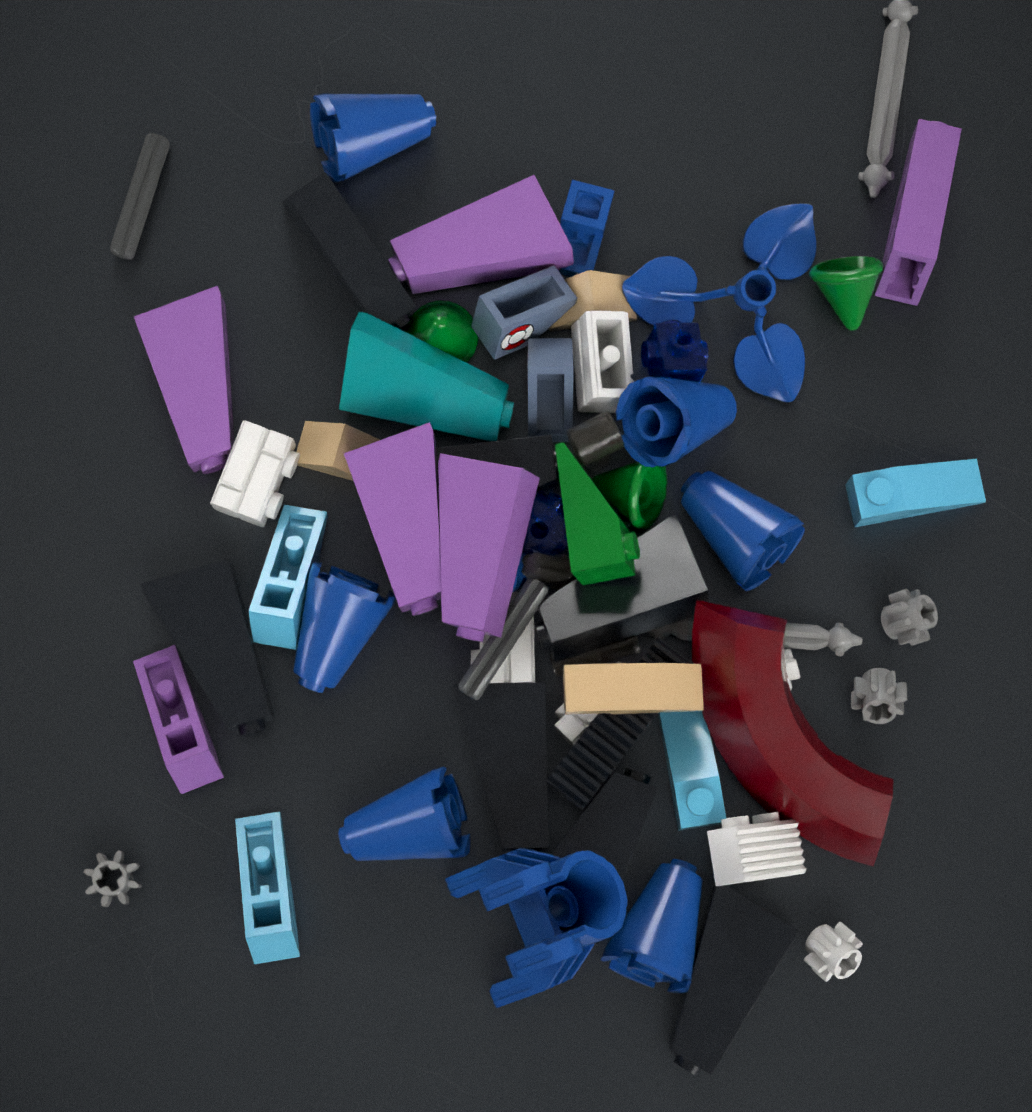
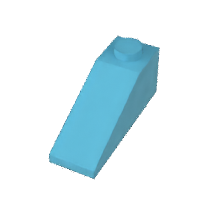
(913, 490)
(282, 585)
(691, 770)
(266, 889)

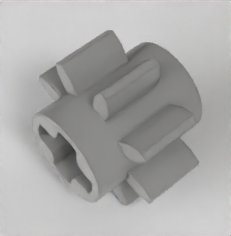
(909, 617)
(879, 695)
(100, 874)

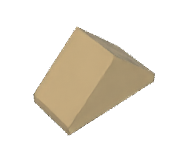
(594, 293)
(324, 446)

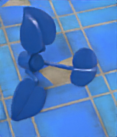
(782, 243)

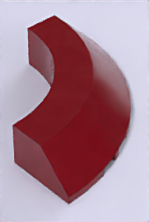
(771, 741)

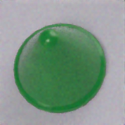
(848, 285)
(445, 327)
(635, 491)

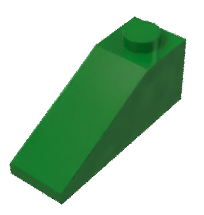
(596, 536)

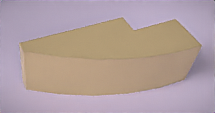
(632, 688)

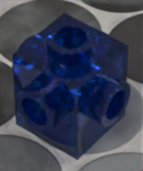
(675, 351)
(543, 540)

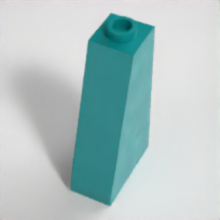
(416, 383)

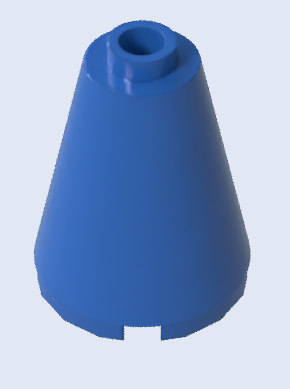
(367, 128)
(671, 417)
(740, 527)
(336, 624)
(410, 822)
(660, 930)

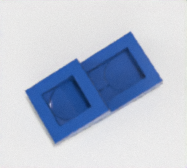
(585, 224)

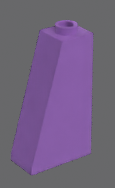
(919, 212)
(483, 242)
(193, 372)
(402, 507)
(481, 541)

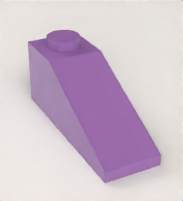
(177, 720)

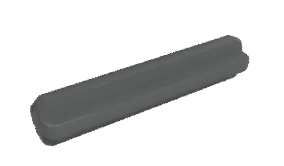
(139, 196)
(497, 648)

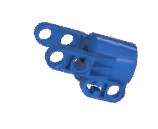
(557, 907)

